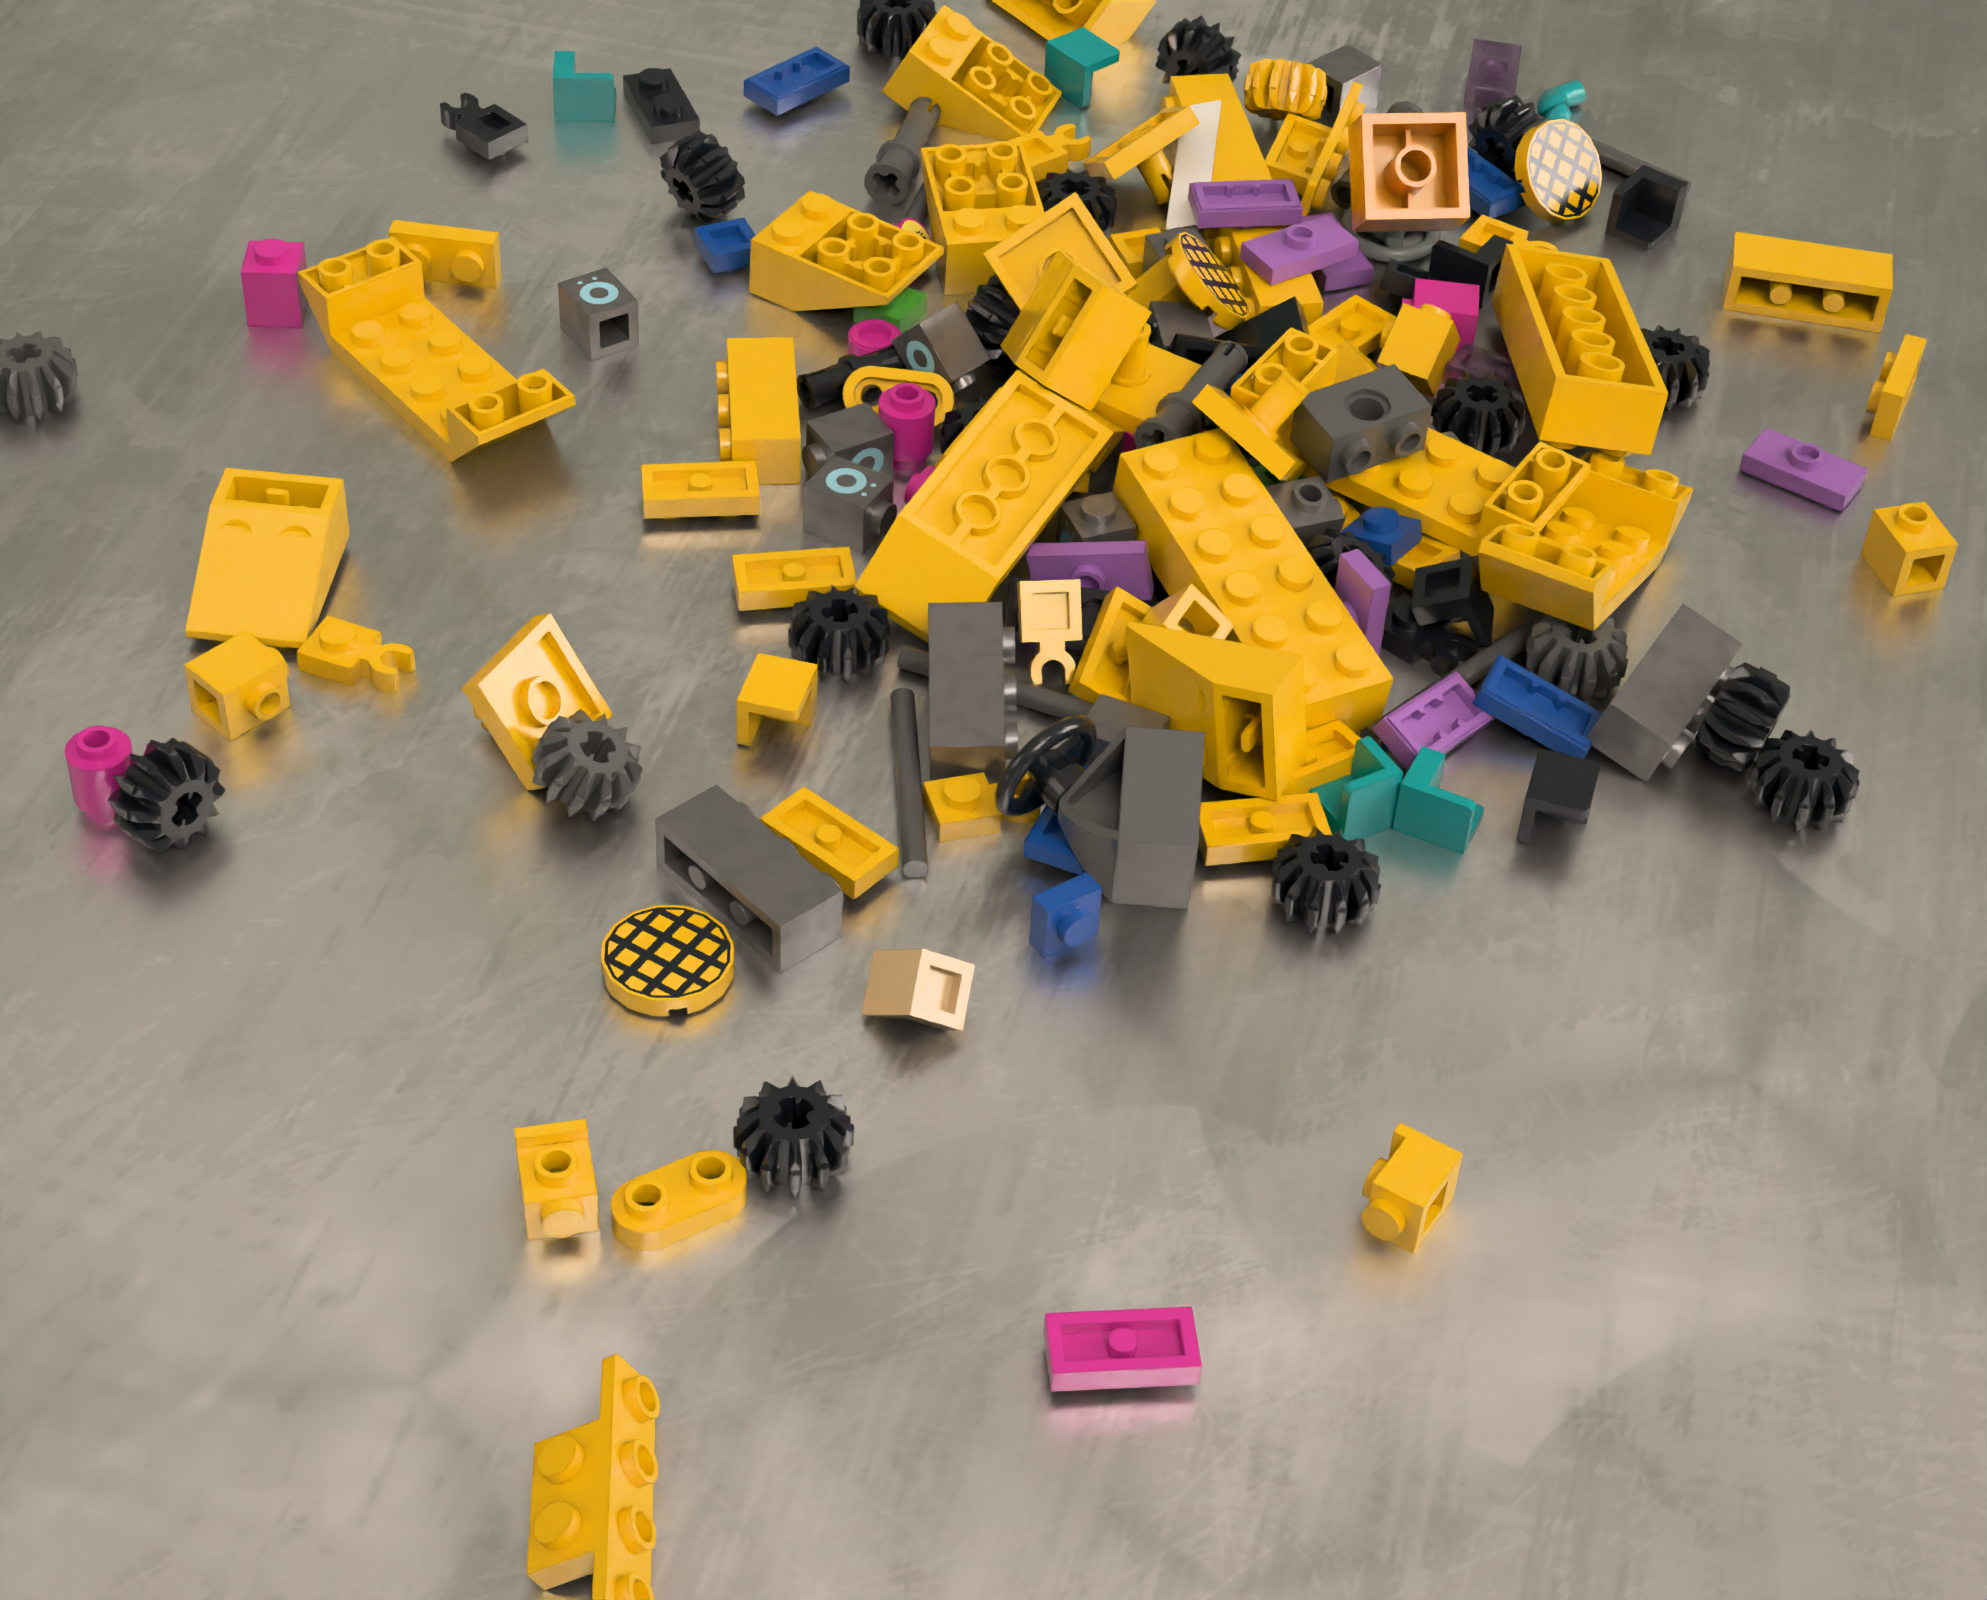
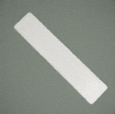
(1193, 162)

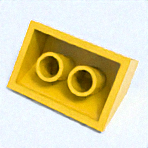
(1108, 19)

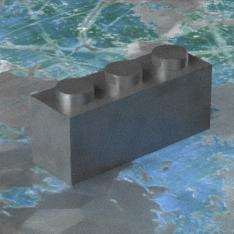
(970, 690)
(1666, 695)
(749, 878)

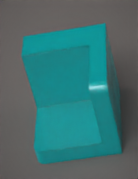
(1073, 60)
(581, 95)
(1367, 797)
(1431, 812)

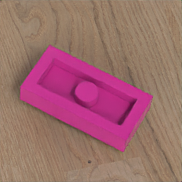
(1122, 1349)

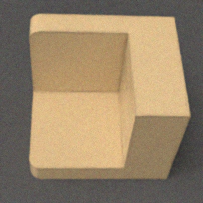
(918, 987)

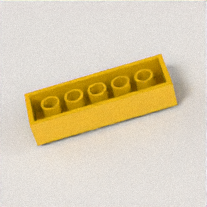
(1578, 351)
(1225, 534)

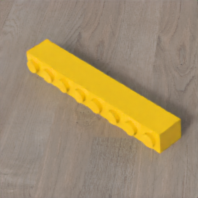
(1239, 160)

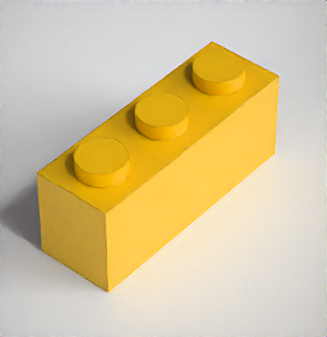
(1808, 282)
(760, 408)

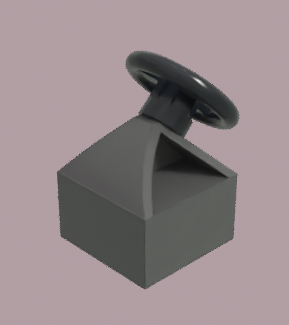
(1126, 814)

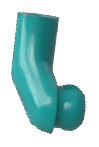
(1557, 100)

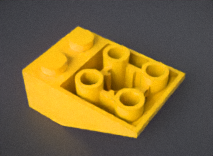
(972, 81)
(974, 203)
(834, 257)
(1074, 331)
(268, 556)
(1235, 693)

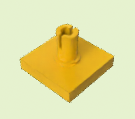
(1143, 149)
(1066, 227)
(1141, 382)
(1257, 426)
(528, 688)

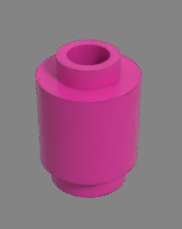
(911, 417)
(91, 763)

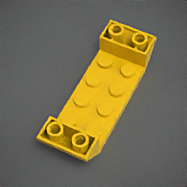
(419, 359)
(1445, 485)
(986, 501)
(1592, 547)

